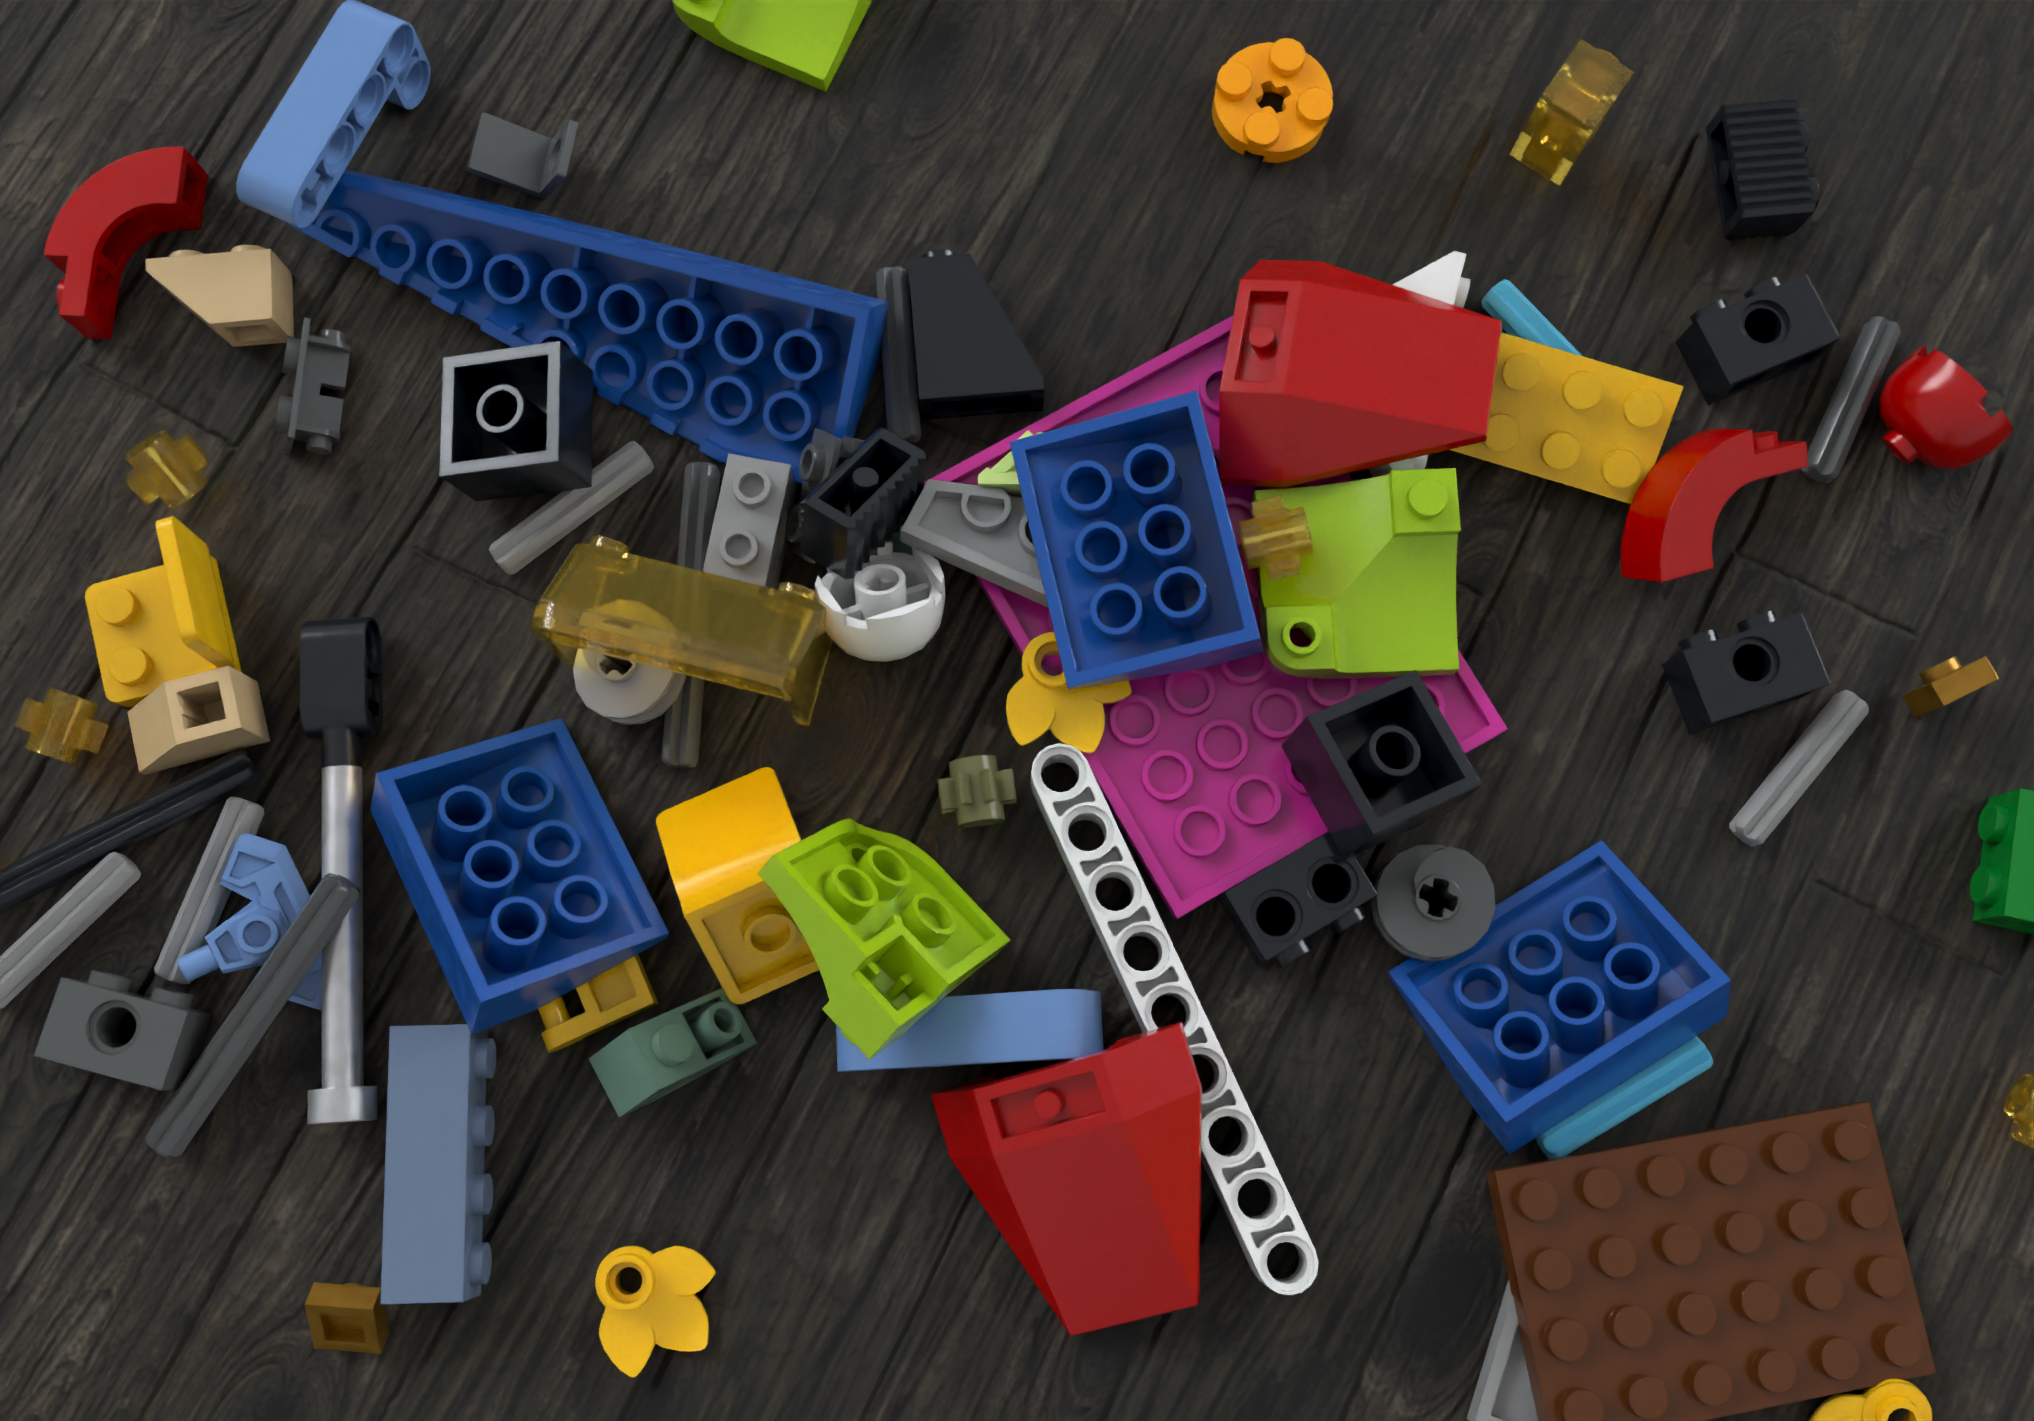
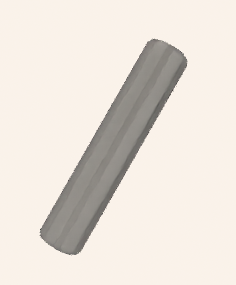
(571, 508)
(1799, 768)
(206, 895)
(64, 923)

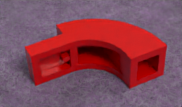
(113, 218)
(1684, 492)

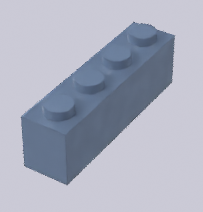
(436, 1164)

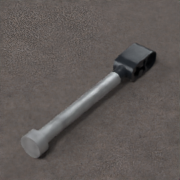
(341, 705)

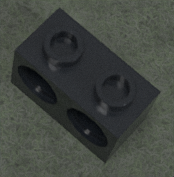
(1290, 886)

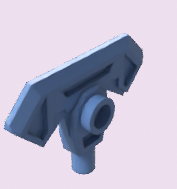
(271, 880)

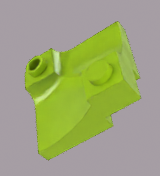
(787, 36)
(1377, 581)
(881, 927)

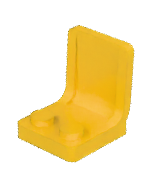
(161, 619)
(714, 859)

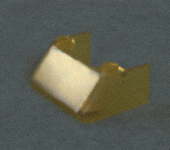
(686, 623)

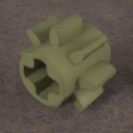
(977, 791)

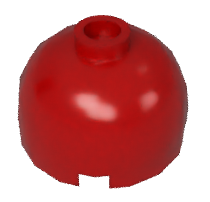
(1938, 413)

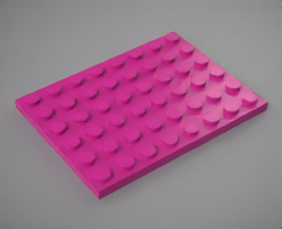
(1199, 752)

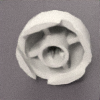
(886, 607)

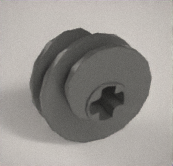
(1460, 887)

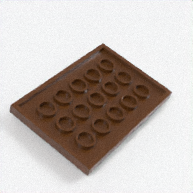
(1710, 1271)

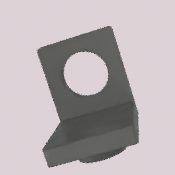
(521, 156)

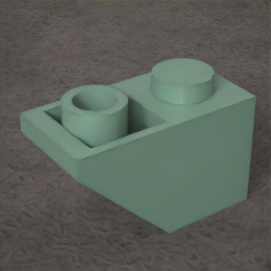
(671, 1051)

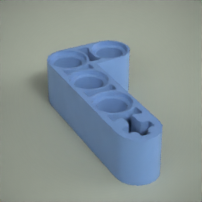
(329, 110)
(991, 1031)

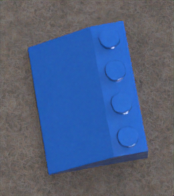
(1136, 545)
(514, 870)
(1564, 996)

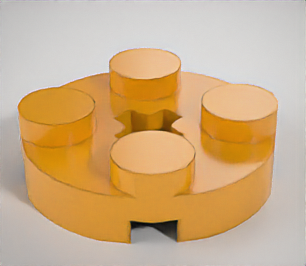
(1278, 69)

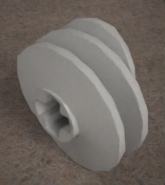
(624, 693)

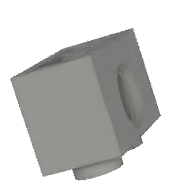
(751, 521)

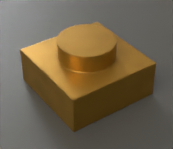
(1948, 683)
(347, 1317)

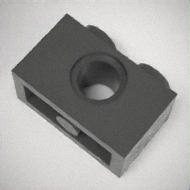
(86, 1031)

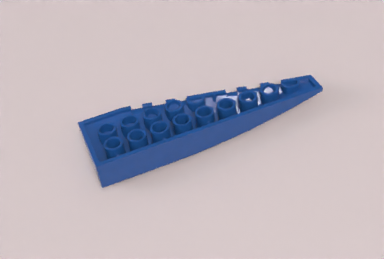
(675, 334)

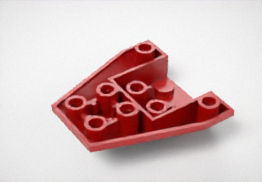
(1347, 375)
(1092, 1175)

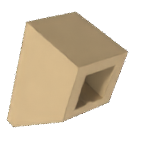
(235, 293)
(197, 719)

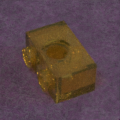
(1571, 111)

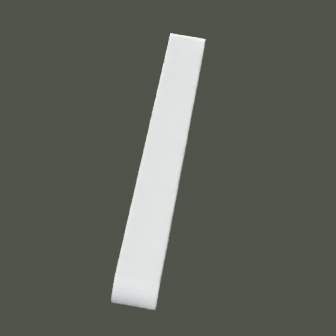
(1168, 977)

